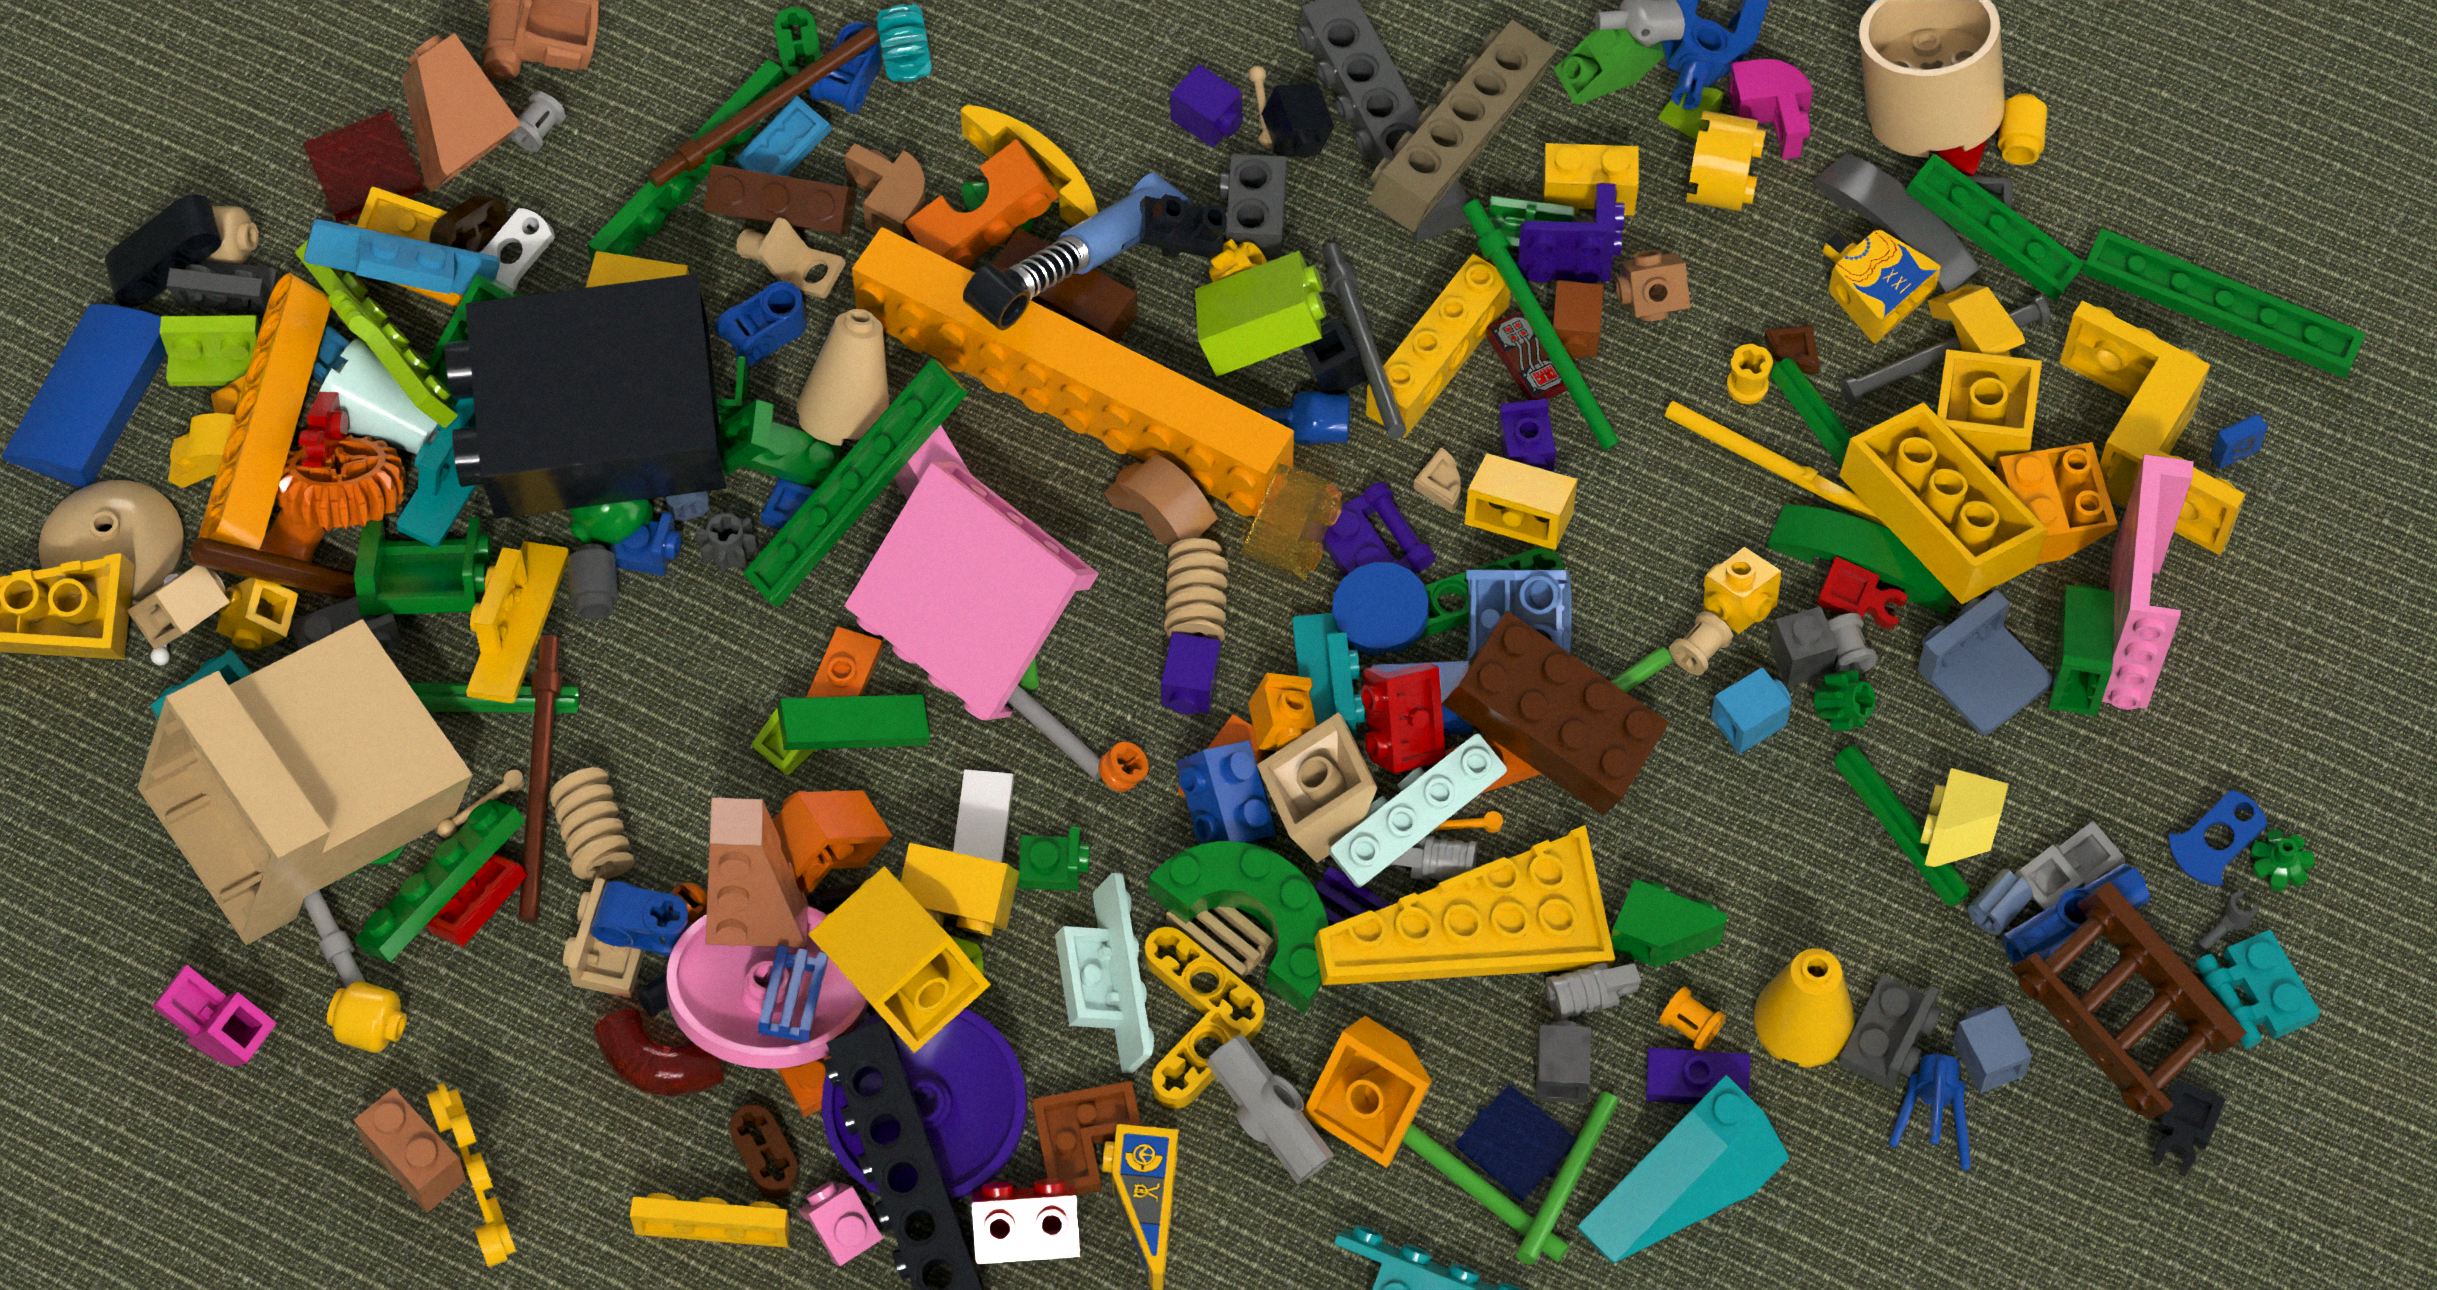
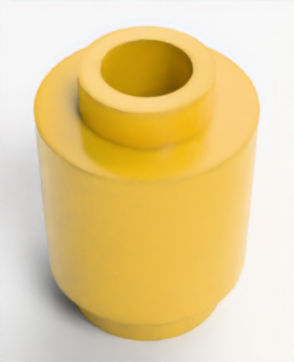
(2023, 129)

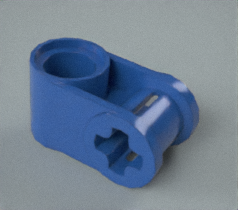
(851, 81)
(759, 323)
(639, 918)

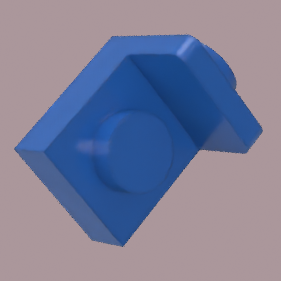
(649, 547)

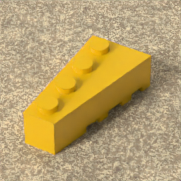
(68, 609)

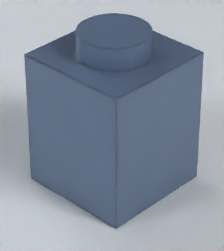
(1991, 1047)

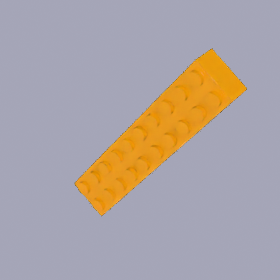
(1073, 375)

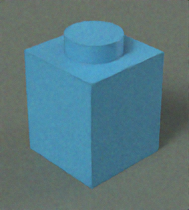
(1751, 710)

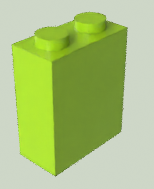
(1259, 313)

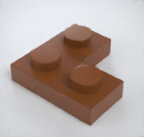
(1074, 1122)

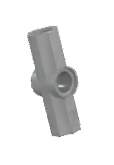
(1269, 1109)

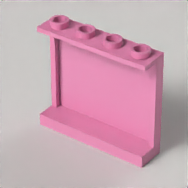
(967, 588)
(2142, 630)

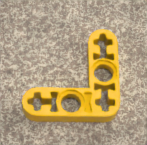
(1217, 1021)

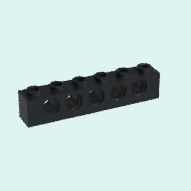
(876, 1051)

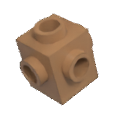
(1653, 285)

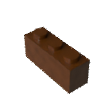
(766, 197)
(1083, 298)

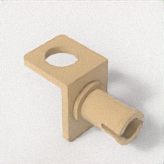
(790, 257)

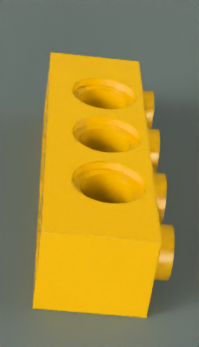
(1443, 340)

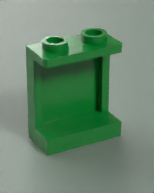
(418, 577)

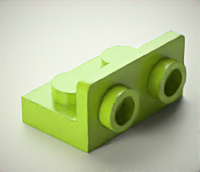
(208, 348)

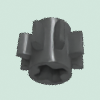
(730, 528)

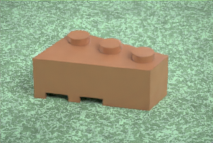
(749, 880)

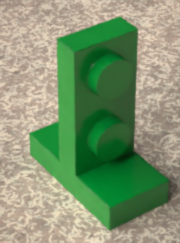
(775, 449)

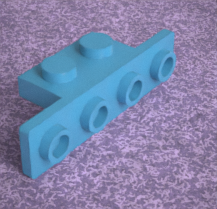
(396, 258)

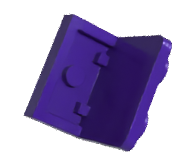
(1574, 248)

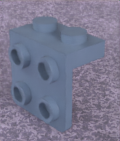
(1982, 665)

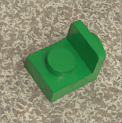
(1053, 861)

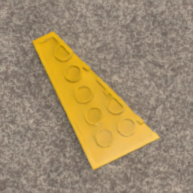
(1494, 920)

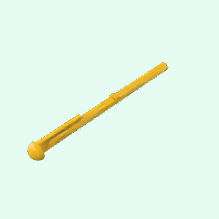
(1800, 475)

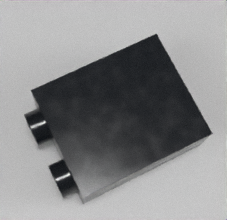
(588, 397)

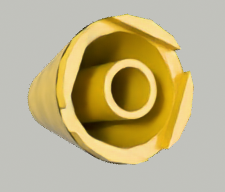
(1806, 1011)

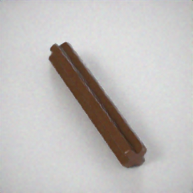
(273, 568)

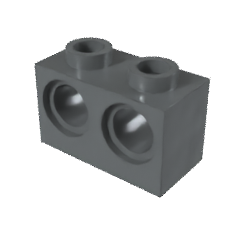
(1255, 206)

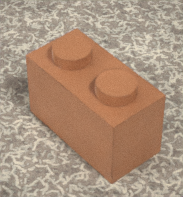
(410, 1150)

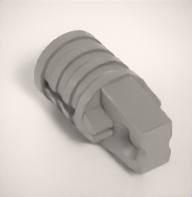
(1439, 858)
(1590, 989)

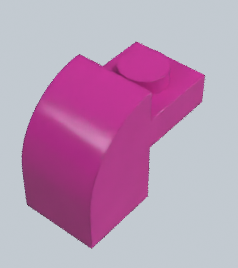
(1775, 94)
(215, 1023)

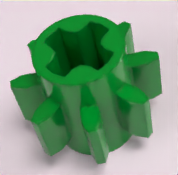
(1844, 700)

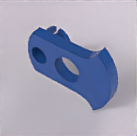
(2199, 859)

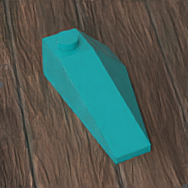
(1700, 1167)

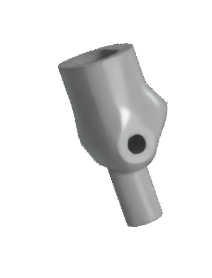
(1645, 20)

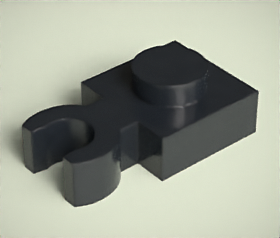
(2188, 1123)

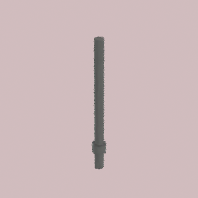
(1344, 285)

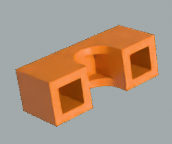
(1015, 195)

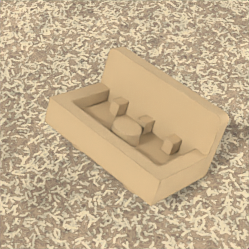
(597, 964)

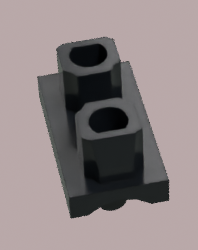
(1182, 227)

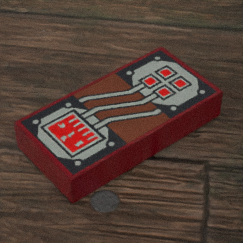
(1525, 358)

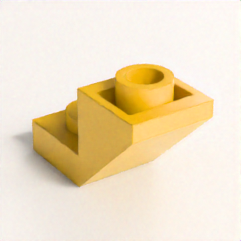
(1978, 320)

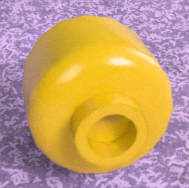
(366, 1016)

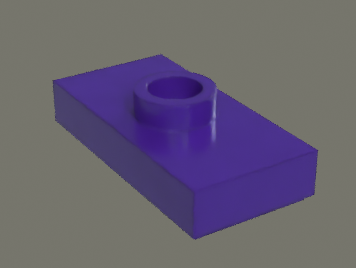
(1692, 1074)

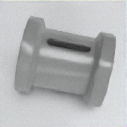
(537, 121)
(1853, 648)

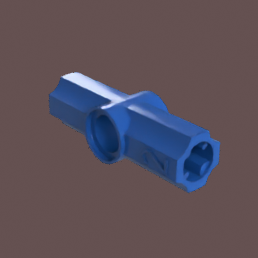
(2052, 927)

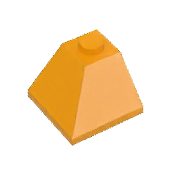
(1369, 1090)

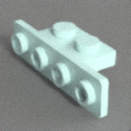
(1417, 810)
(1104, 975)

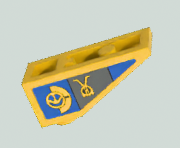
(1143, 1187)

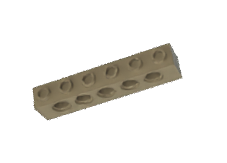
(1461, 125)

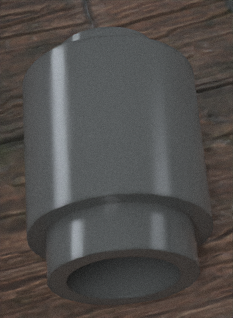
(592, 581)

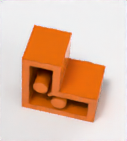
(828, 833)

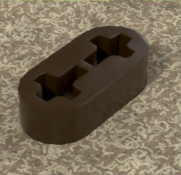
(466, 220)

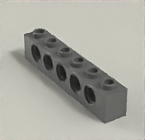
(1344, 23)

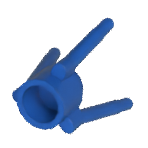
(1937, 1085)

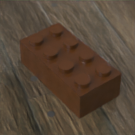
(1555, 713)

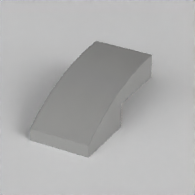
(2071, 865)

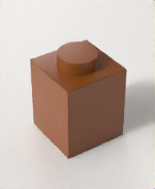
(1578, 317)

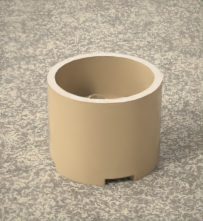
(1932, 73)

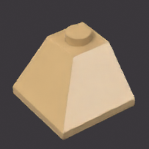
(1320, 786)

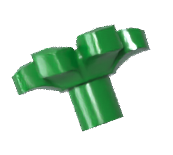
(2282, 860)

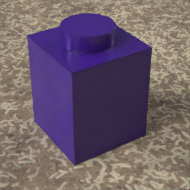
(1206, 106)
(1190, 674)

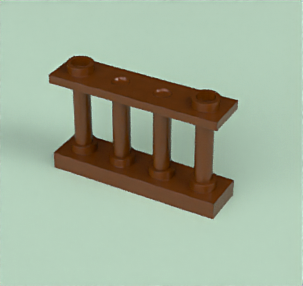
(2174, 990)

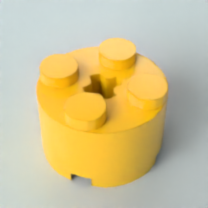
(1724, 161)

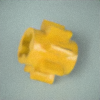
(1235, 259)

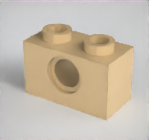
(179, 605)

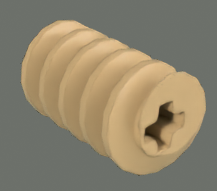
(1196, 589)
(591, 825)

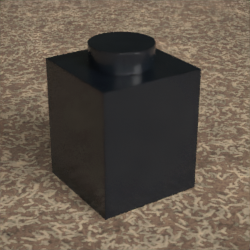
(1297, 120)
(1335, 359)

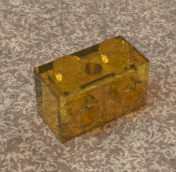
(1293, 522)

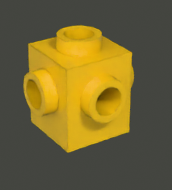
(1742, 590)
(256, 613)

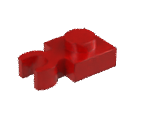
(325, 429)
(1854, 590)

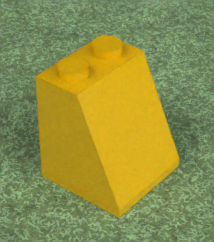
(899, 959)

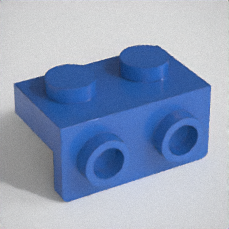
(1226, 795)

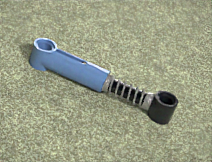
(1005, 293)

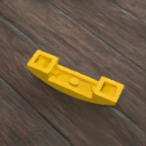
(993, 131)

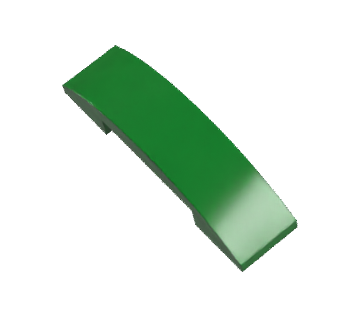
(1828, 533)

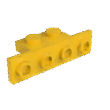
(513, 616)

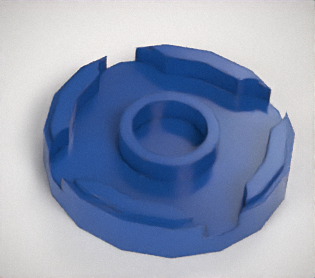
(1381, 608)

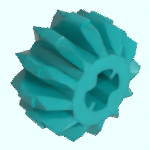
(904, 42)

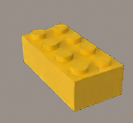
(1943, 502)

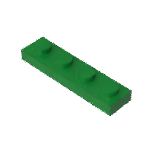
(1994, 227)
(439, 880)

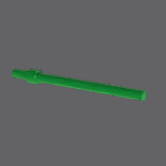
(1494, 246)

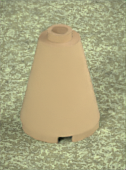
(847, 381)

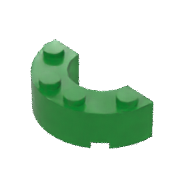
(1261, 885)

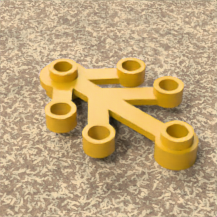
(451, 1114)

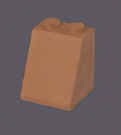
(453, 110)

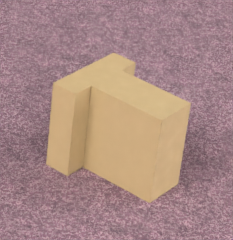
(298, 775)

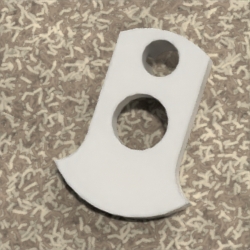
(533, 244)

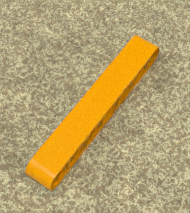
(266, 414)

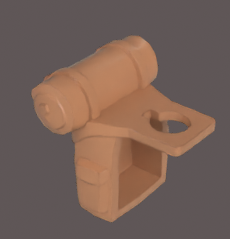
(539, 31)

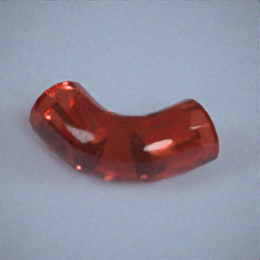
(653, 1066)

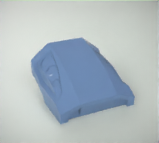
(1533, 596)

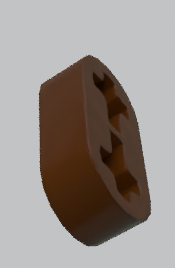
(754, 1156)

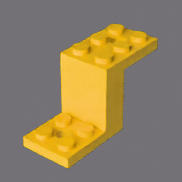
(2164, 396)

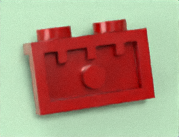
(1404, 717)

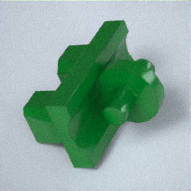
(1511, 212)

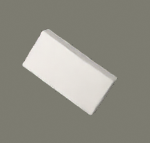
(984, 814)

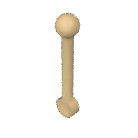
(1257, 76)
(512, 781)

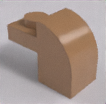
(894, 188)
(1164, 498)

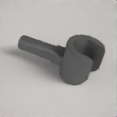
(2232, 919)

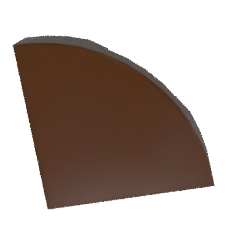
(1794, 343)

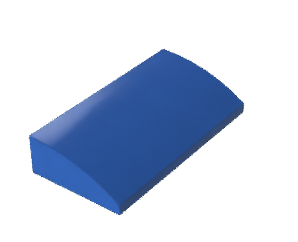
(89, 394)

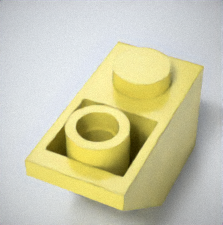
(1965, 818)

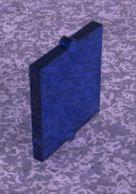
(1515, 1143)

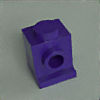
(1527, 433)

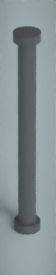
(1855, 389)

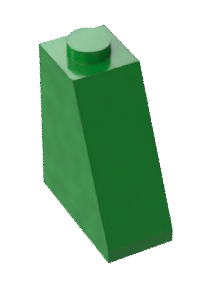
(2082, 649)

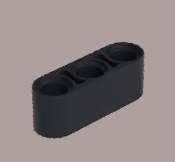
(172, 239)

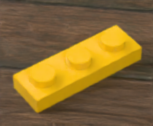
(710, 1220)

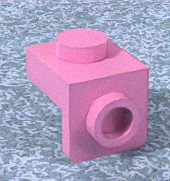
(840, 1221)

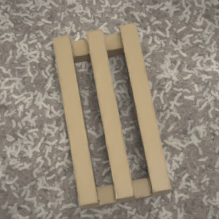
(1239, 923)

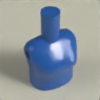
(1315, 417)

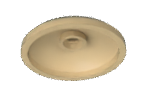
(143, 530)

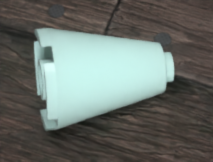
(376, 401)

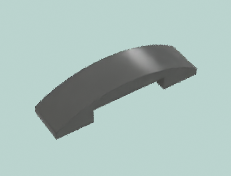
(1889, 208)

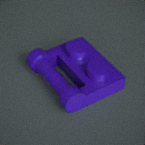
(1355, 542)

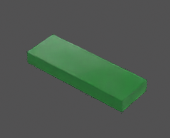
(853, 722)

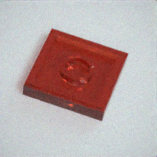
(360, 158)

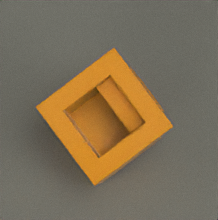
(1281, 710)

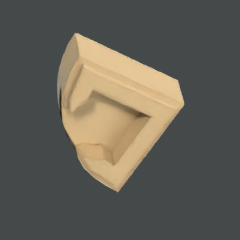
(1440, 481)

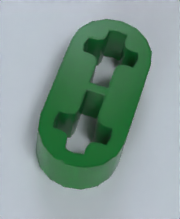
(789, 49)

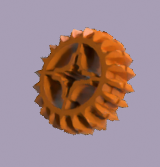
(349, 490)

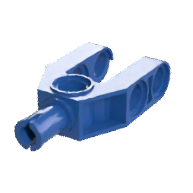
(1709, 49)

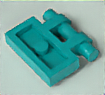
(2268, 981)

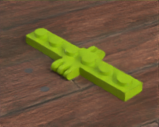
(386, 341)

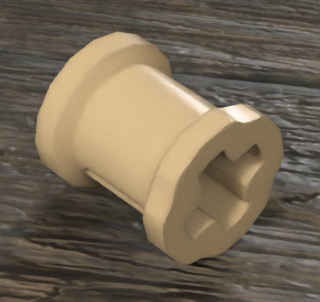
(1701, 643)

